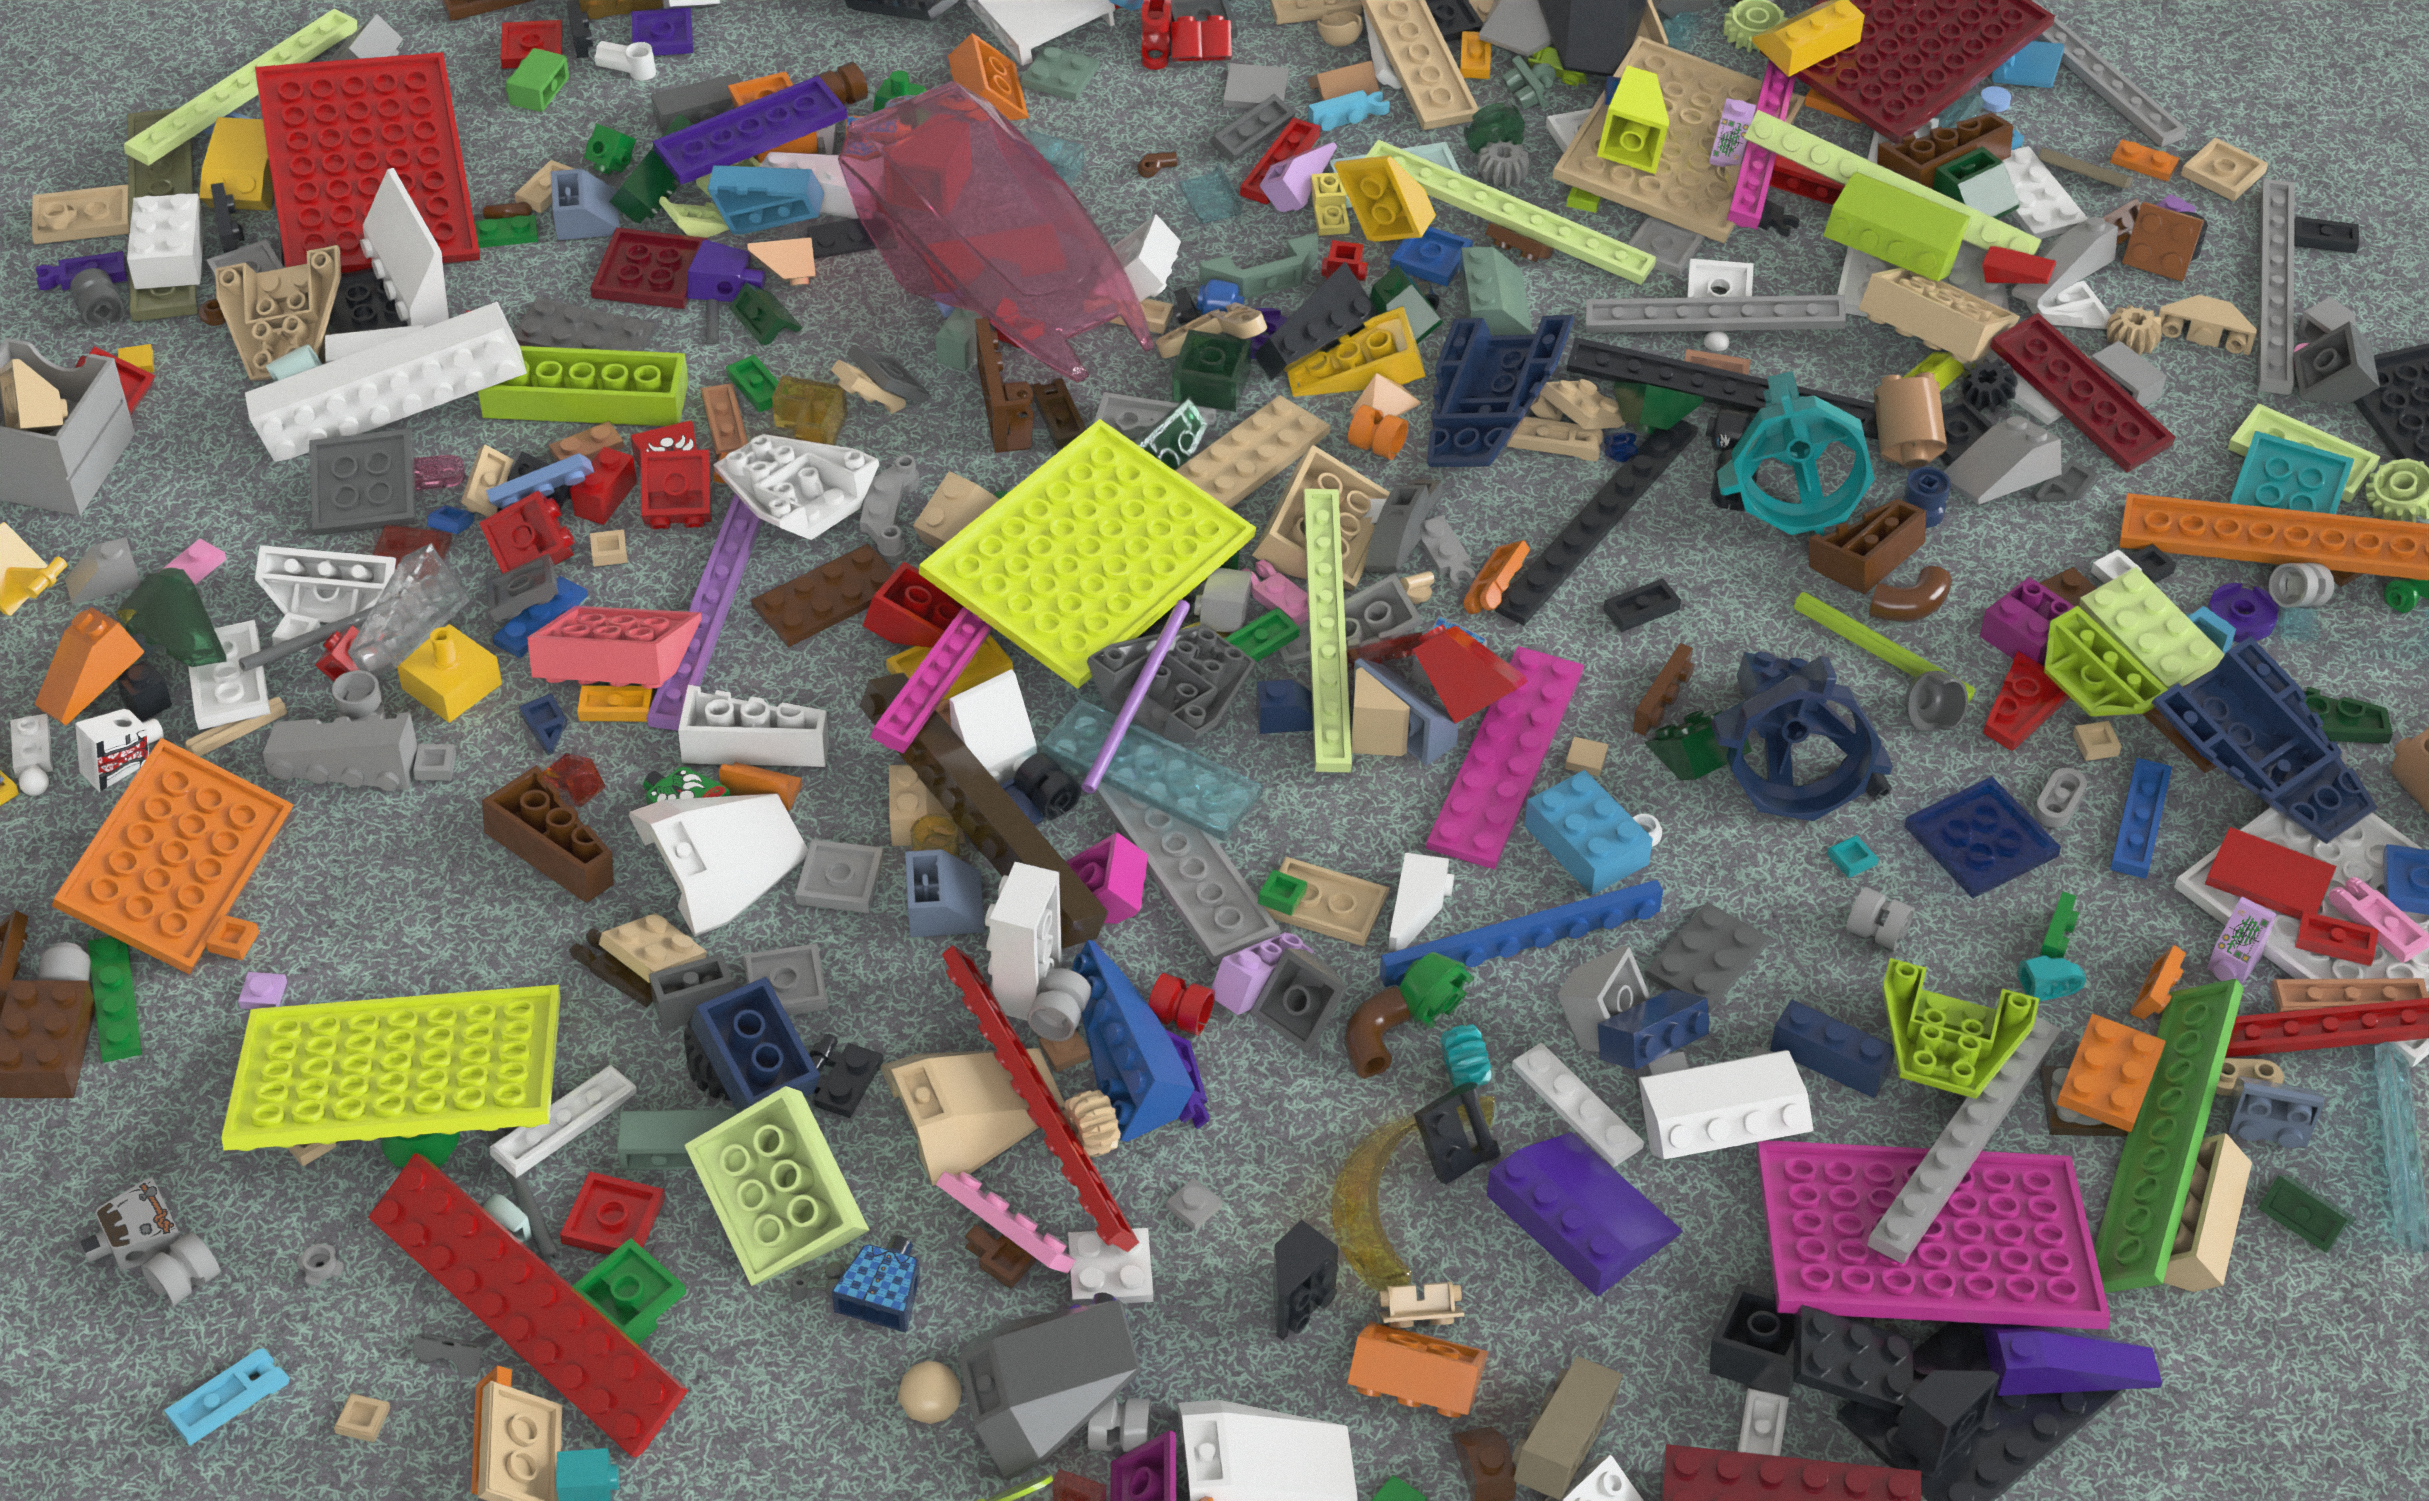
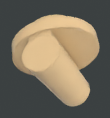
(1418, 586)

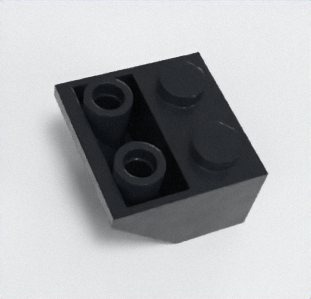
(1302, 1277)

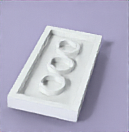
(2044, 203)
(222, 689)

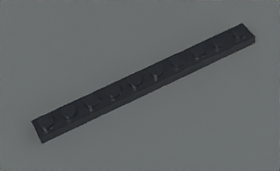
(1713, 384)
(1594, 522)

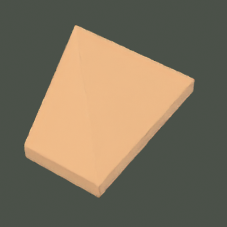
(1386, 396)

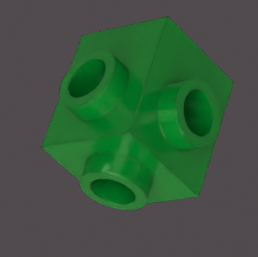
(609, 149)

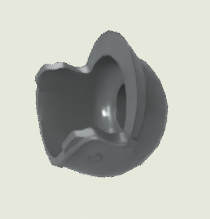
(1936, 701)

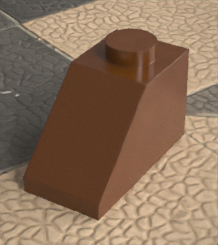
(1486, 1464)

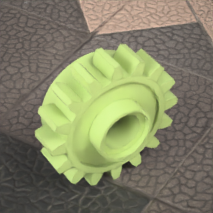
(1750, 19)
(2400, 490)

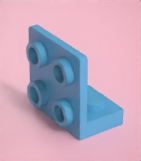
(2032, 65)

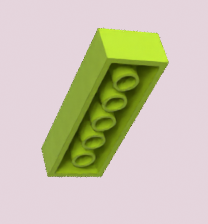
(592, 387)

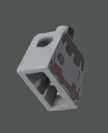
(132, 1227)

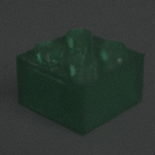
(1212, 370)

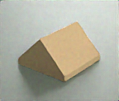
(1378, 718)

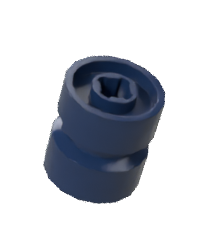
(1928, 490)

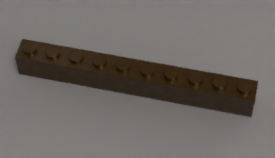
(986, 810)

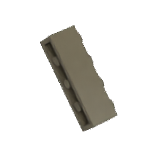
(1566, 1427)

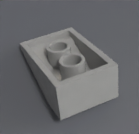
(2006, 460)

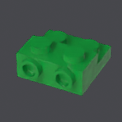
(631, 1290)

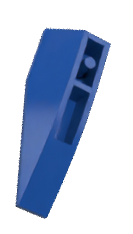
(1130, 1049)

